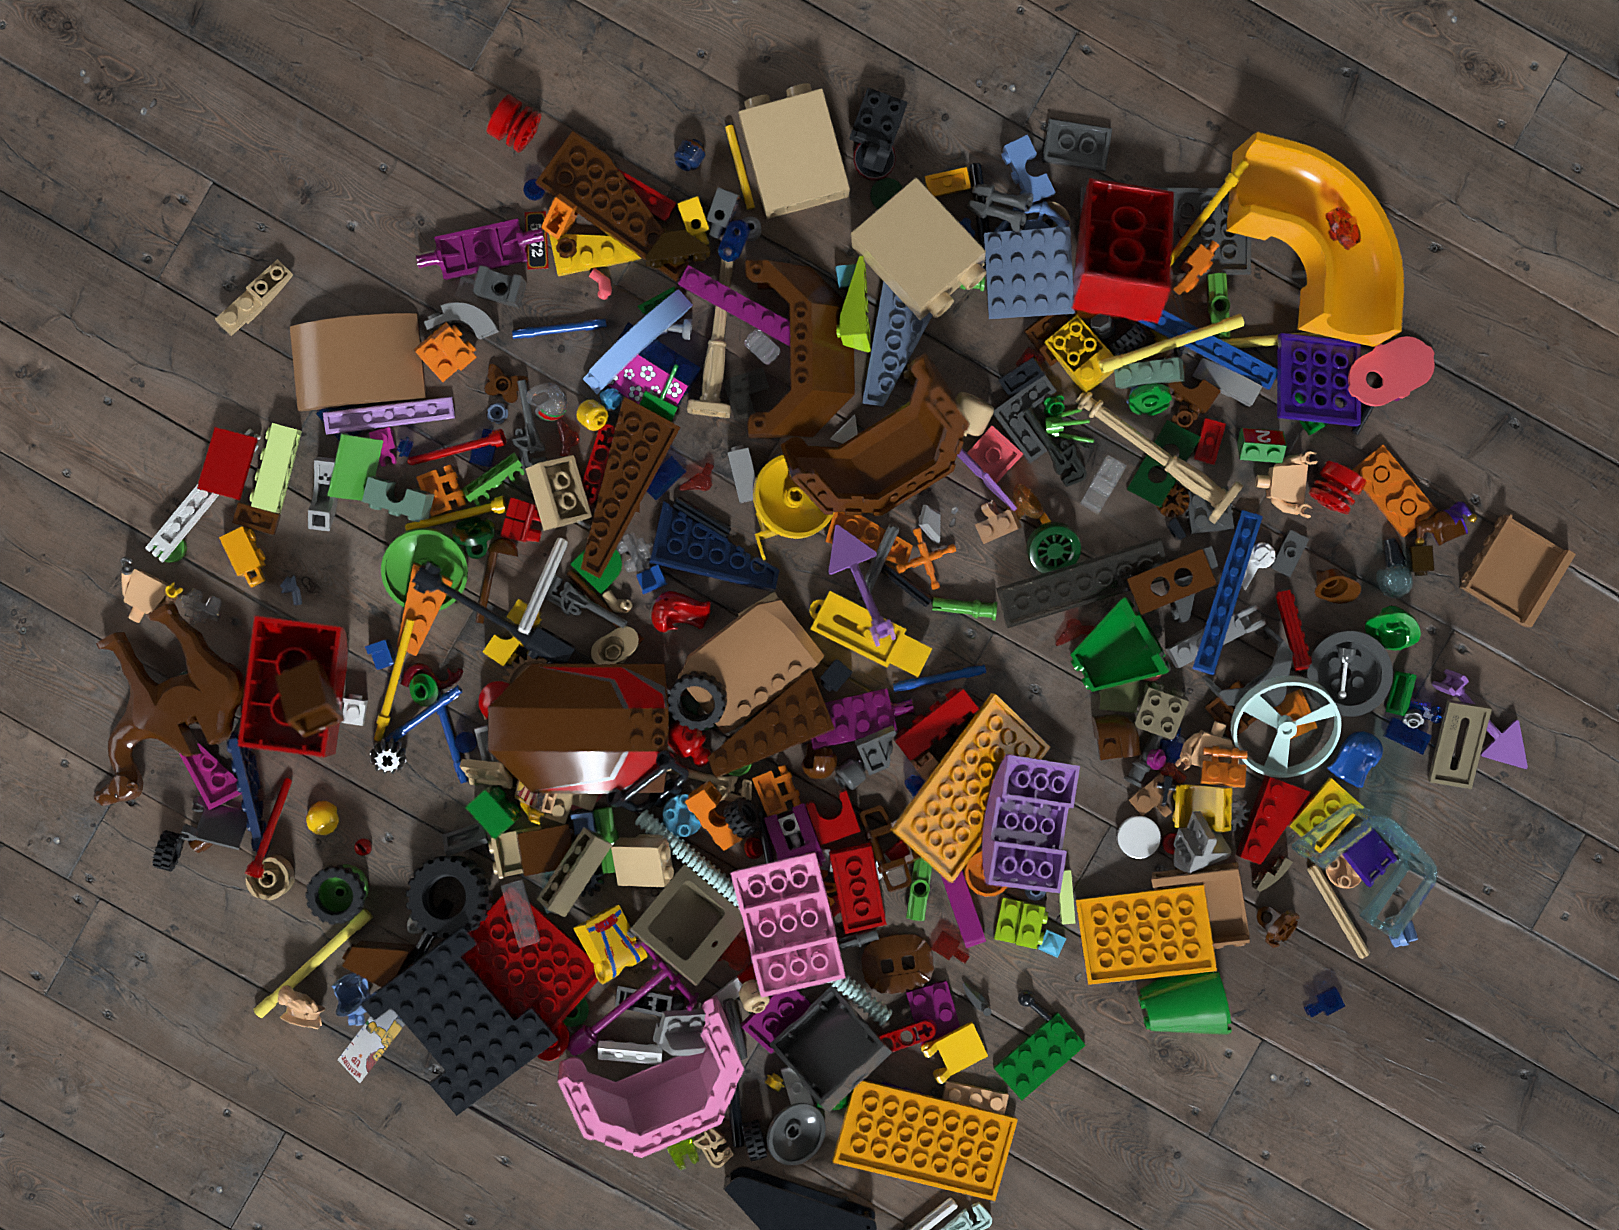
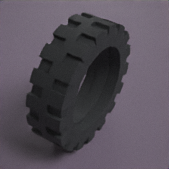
(687, 718)
(324, 913)

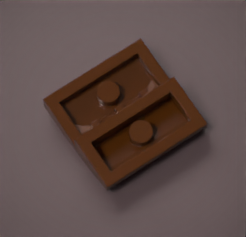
(1042, 330)
(1223, 713)

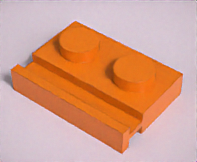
(1296, 707)

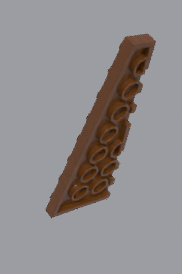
(633, 460)

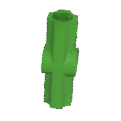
(1218, 292)
(606, 827)
(918, 901)

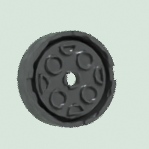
(1369, 675)

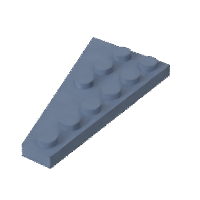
(893, 343)

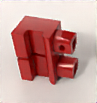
(518, 530)

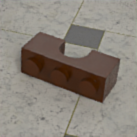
(1199, 398)

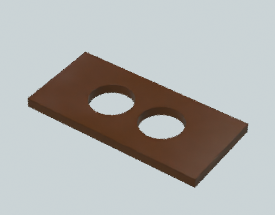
(1201, 579)

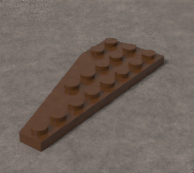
(604, 197)

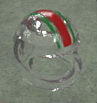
(549, 406)

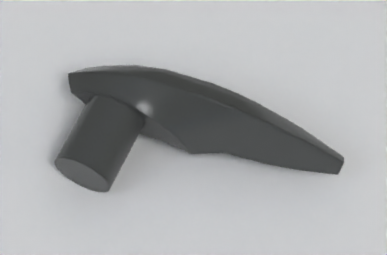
(977, 1000)

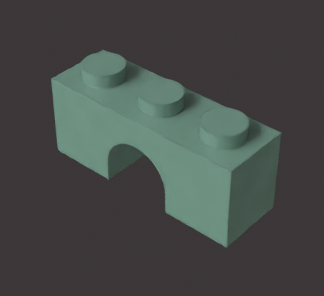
(1149, 372)
(380, 494)

